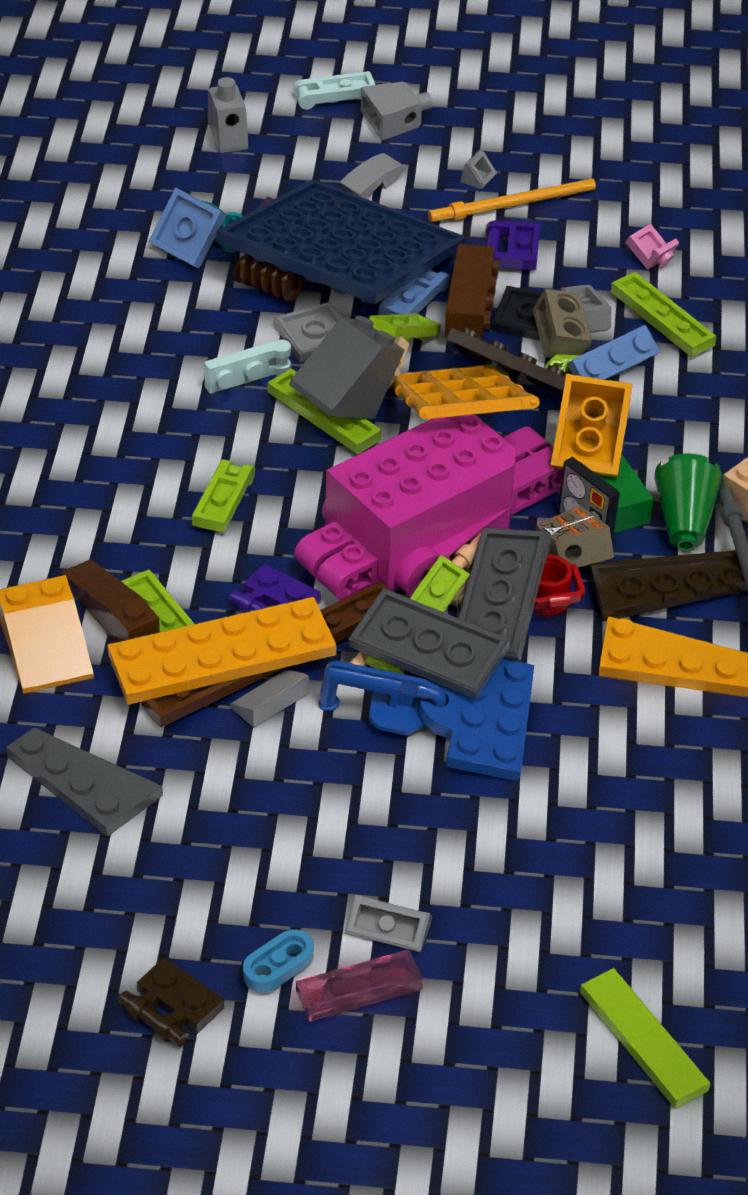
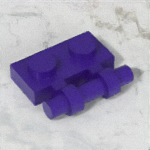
(272, 589)

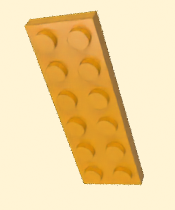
(221, 650)

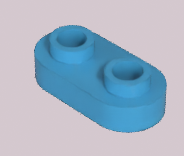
(275, 961)

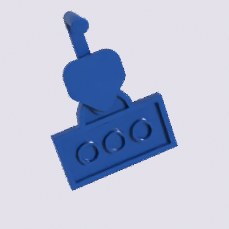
(483, 732)

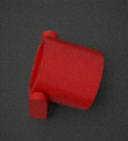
(555, 587)

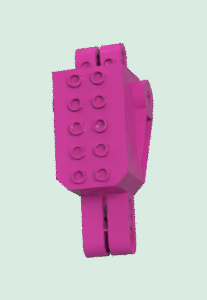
(422, 499)

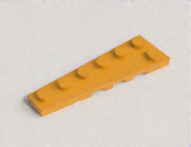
(671, 659)

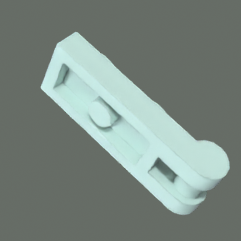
(331, 88)
(247, 365)

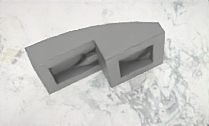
(370, 174)

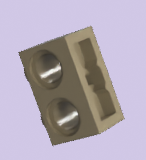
(561, 323)

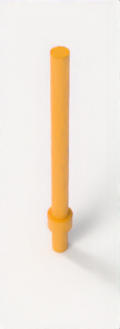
(459, 210)

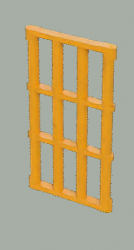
(461, 392)

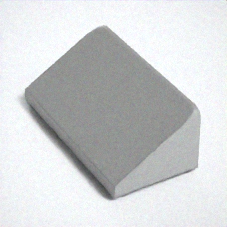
(271, 697)
(388, 923)

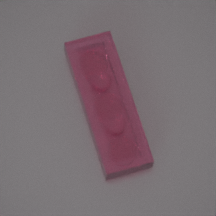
(359, 985)

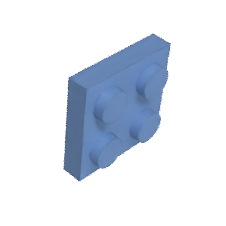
(187, 227)

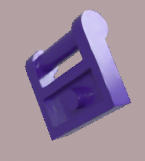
(522, 243)

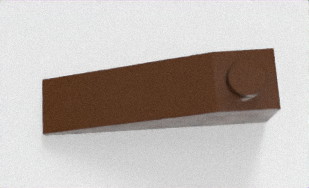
(111, 602)

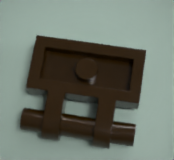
(178, 995)

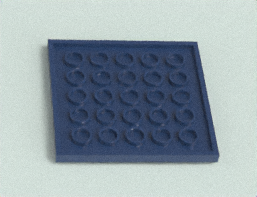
(341, 241)

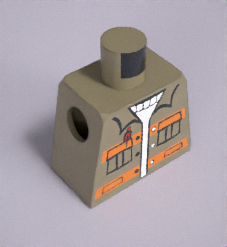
(578, 537)

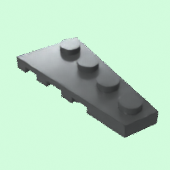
(86, 783)

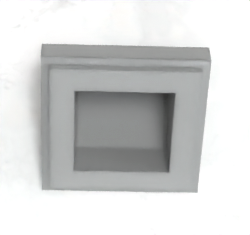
(478, 170)

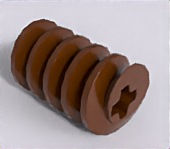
(268, 278)

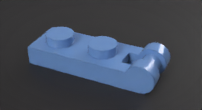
(415, 294)

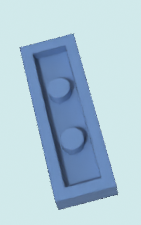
(616, 355)

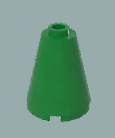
(687, 497)

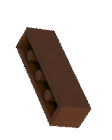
(472, 289)

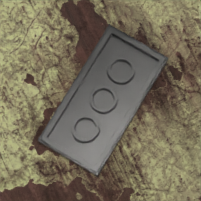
(506, 583)
(429, 643)

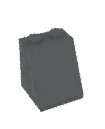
(349, 369)

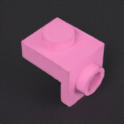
(651, 247)

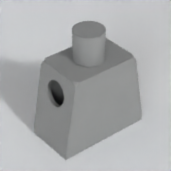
(224, 106)
(393, 108)

